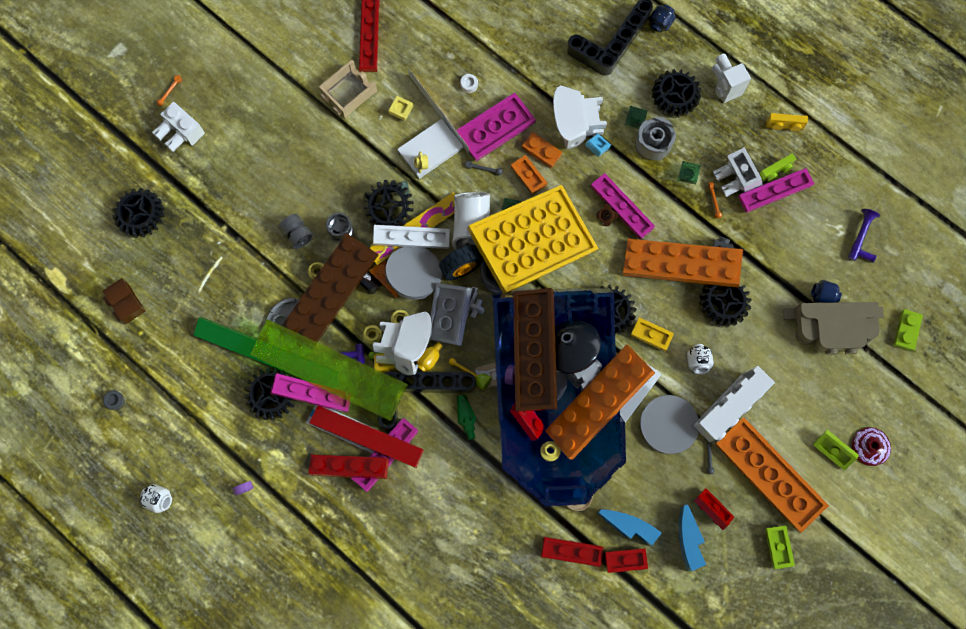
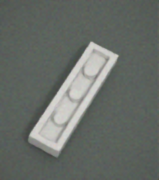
(411, 236)

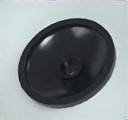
(580, 350)

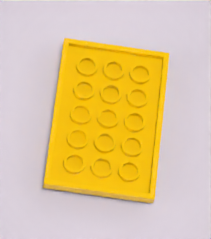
(532, 239)

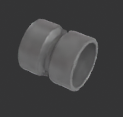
(338, 225)
(294, 229)

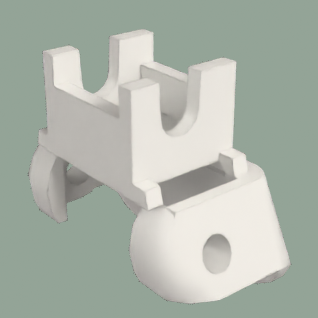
(576, 116)
(404, 342)

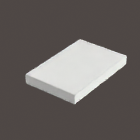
(436, 142)

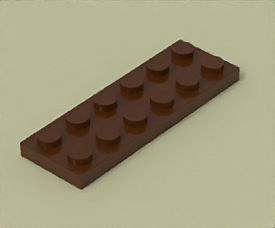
(331, 288)
(534, 350)

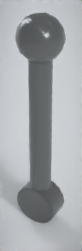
(469, 165)
(710, 470)

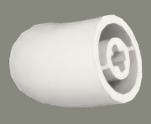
(468, 209)

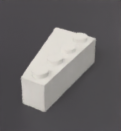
(733, 404)

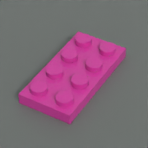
(496, 126)

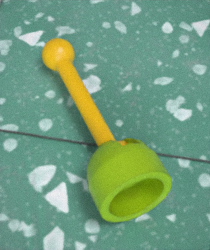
(482, 380)

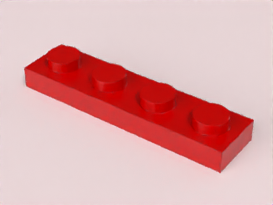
(348, 466)

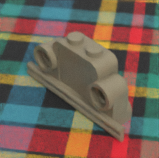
(836, 325)

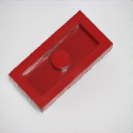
(529, 422)
(714, 508)
(626, 560)

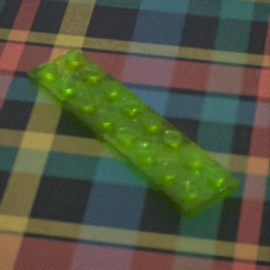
(329, 369)

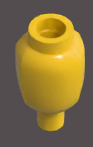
(429, 358)

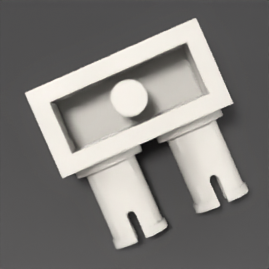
(731, 80)
(185, 126)
(743, 168)

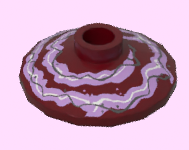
(862, 446)

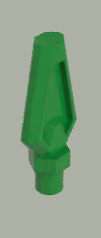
(466, 416)

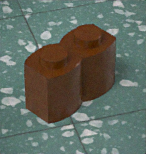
(123, 301)

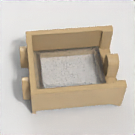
(347, 89)

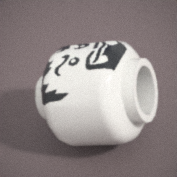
(700, 359)
(155, 498)

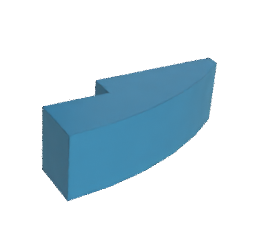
(630, 525)
(689, 539)

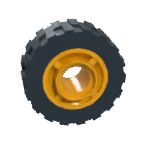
(460, 262)

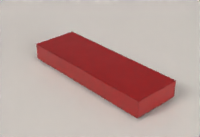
(572, 551)

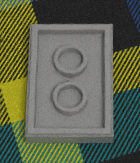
(449, 313)

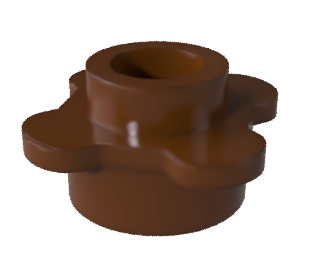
(602, 215)

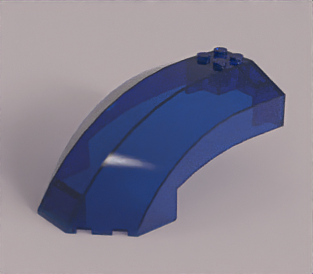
(561, 480)

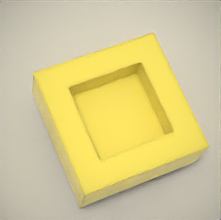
(401, 108)

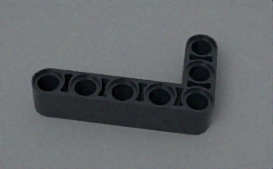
(617, 42)
(436, 387)

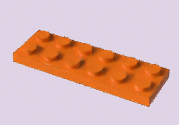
(683, 262)
(599, 401)
(771, 475)

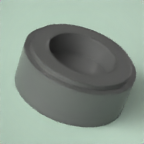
(113, 400)

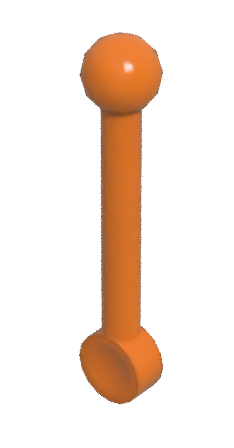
(178, 79)
(718, 214)

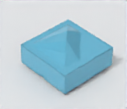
(597, 145)

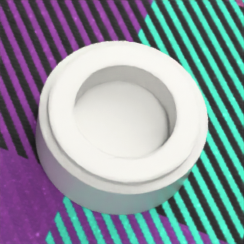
(468, 83)

